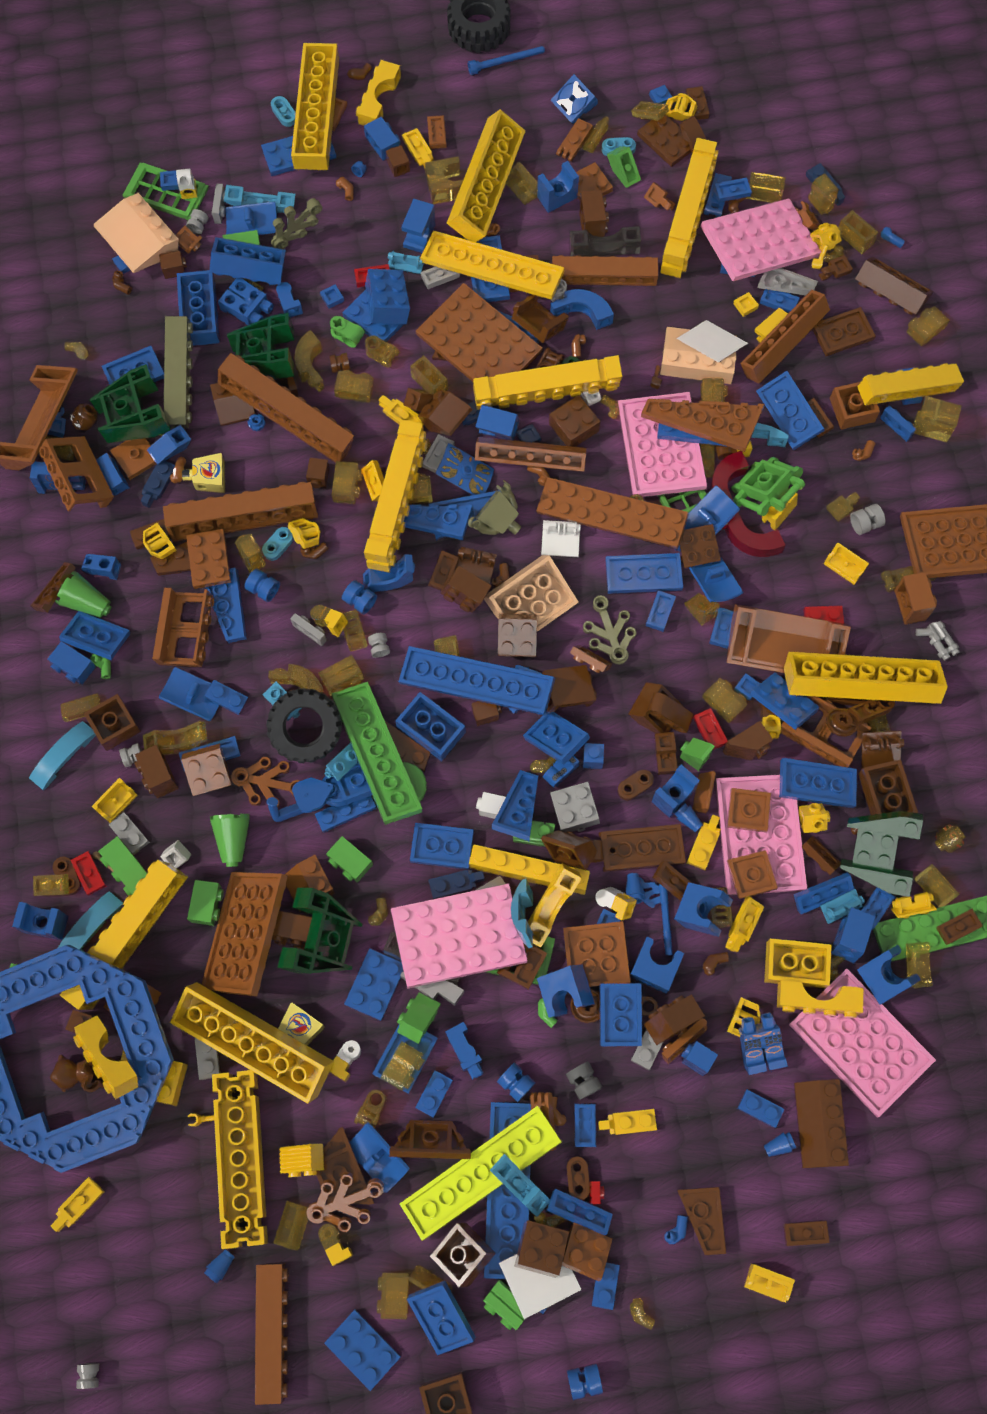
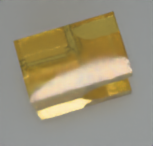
(437, 178)
(937, 419)

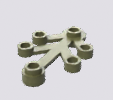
(281, 238)
(610, 633)

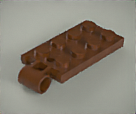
(640, 847)

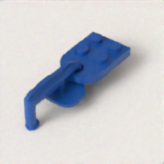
(314, 794)

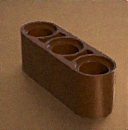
(670, 712)

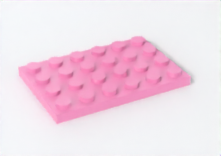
(760, 239)
(655, 463)
(780, 842)
(457, 936)
(866, 1052)

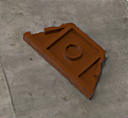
(430, 1140)
(340, 1158)

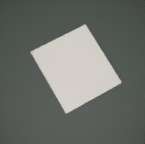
(712, 341)
(537, 1291)

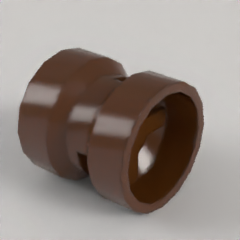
(339, 362)

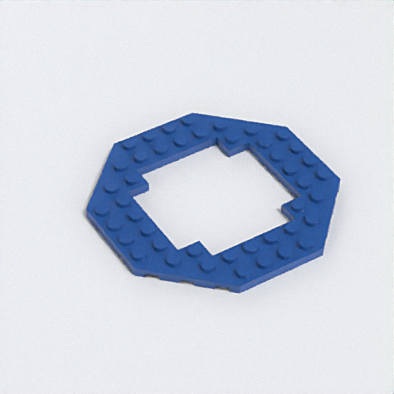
(141, 1040)

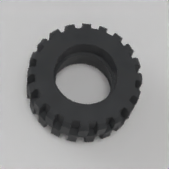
(474, 35)
(285, 744)

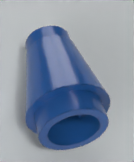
(688, 817)
(634, 887)
(780, 1145)
(218, 1267)

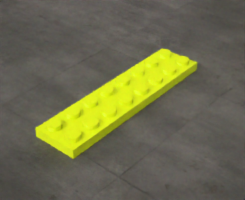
(472, 1179)

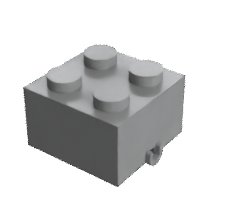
(575, 808)

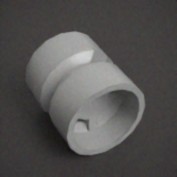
(869, 518)

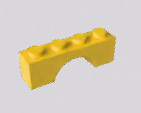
(385, 79)
(558, 891)
(793, 996)
(117, 1075)

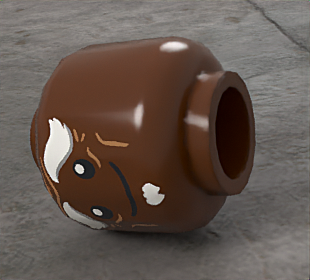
(84, 417)

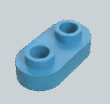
(286, 113)
(617, 142)
(279, 543)

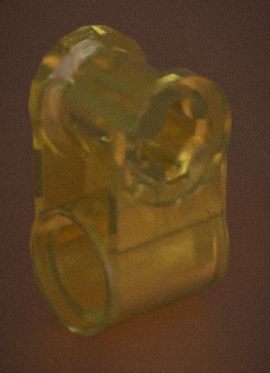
(383, 353)
(371, 1111)

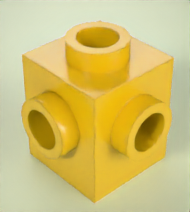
(826, 234)
(813, 818)

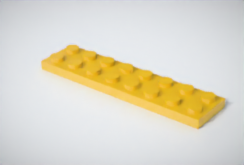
(492, 265)

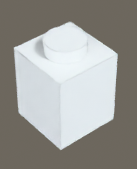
(489, 804)

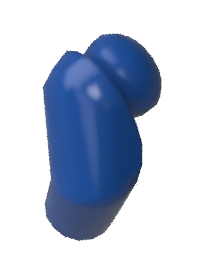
(887, 235)
(677, 1233)

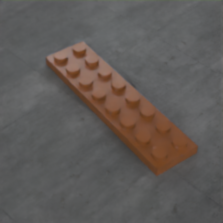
(612, 513)

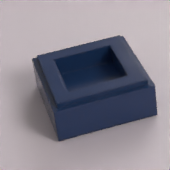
(528, 434)

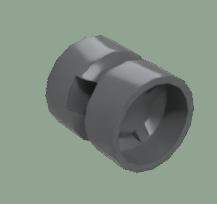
(586, 1087)

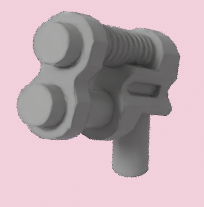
(938, 632)

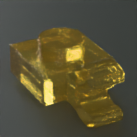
(842, 507)

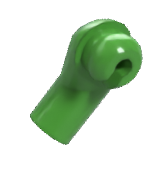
(104, 664)
(542, 1013)

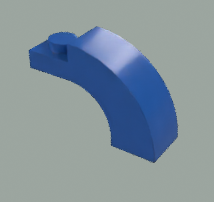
(399, 576)

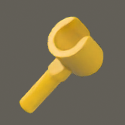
(817, 263)
(199, 1119)

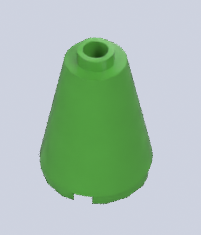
(82, 596)
(230, 836)

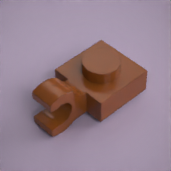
(657, 196)
(809, 219)

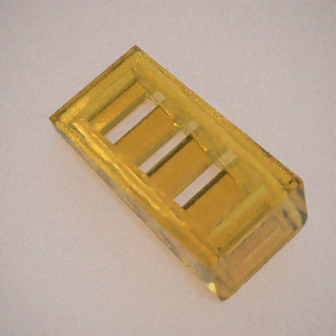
(355, 641)
(723, 922)

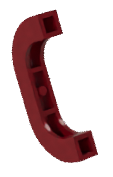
(745, 540)

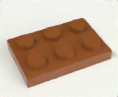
(208, 559)

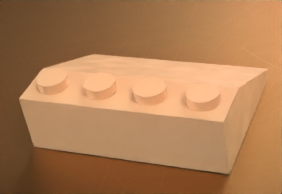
(136, 233)
(686, 362)
(533, 590)

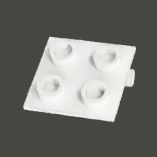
(560, 538)

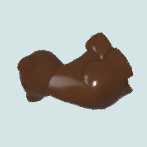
(68, 1073)

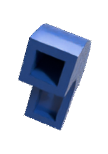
(587, 303)

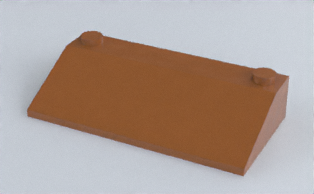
(54, 385)
(765, 637)

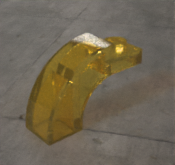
(305, 352)
(296, 676)
(177, 740)

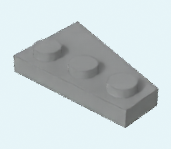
(786, 281)

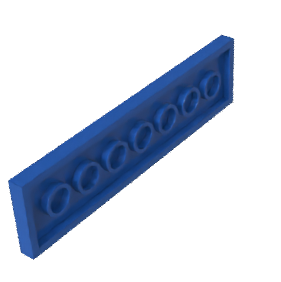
(477, 680)
(504, 1210)

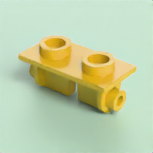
(904, 907)

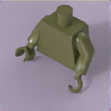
(498, 513)

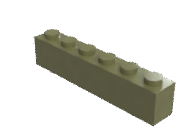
(177, 371)

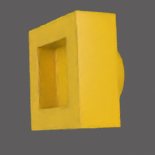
(746, 304)

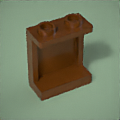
(537, 319)
(570, 687)

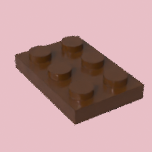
(665, 140)
(843, 331)

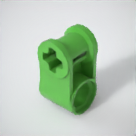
(346, 331)

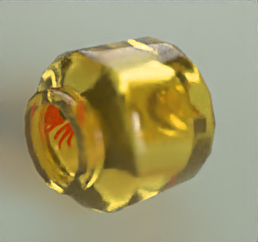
(950, 838)

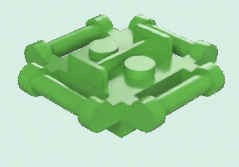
(769, 484)

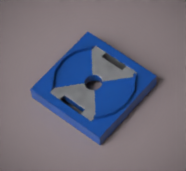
(581, 103)

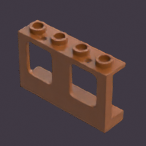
(86, 466)
(171, 628)
(818, 740)

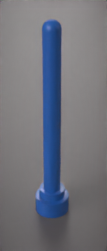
(476, 66)

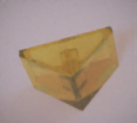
(702, 608)

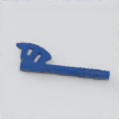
(663, 899)

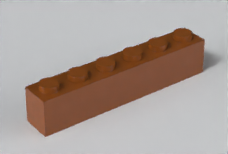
(608, 270)
(785, 336)
(530, 454)
(270, 1334)

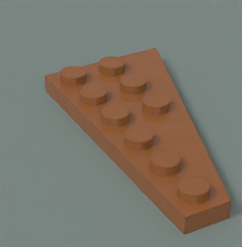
(711, 420)

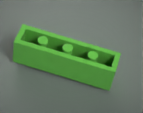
(124, 864)

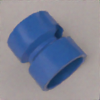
(259, 583)
(359, 597)
(516, 1082)
(592, 1381)

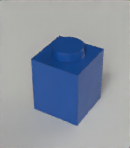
(593, 756)

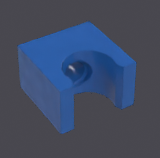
(558, 190)
(419, 225)
(497, 423)
(684, 783)
(696, 905)
(29, 919)
(853, 935)
(653, 974)
(882, 980)
(560, 982)

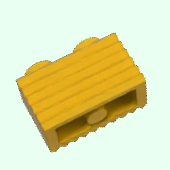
(301, 1159)

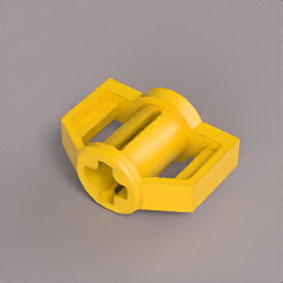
(679, 112)
(301, 534)
(157, 542)
(738, 1012)

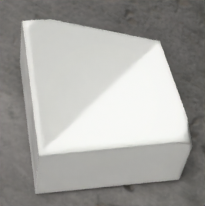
(176, 854)

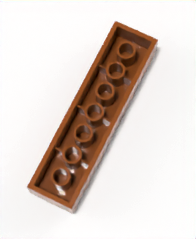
(285, 408)
(241, 510)

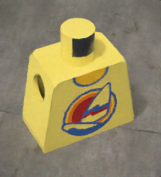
(207, 473)
(300, 1025)

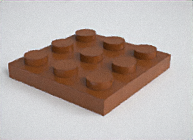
(600, 950)

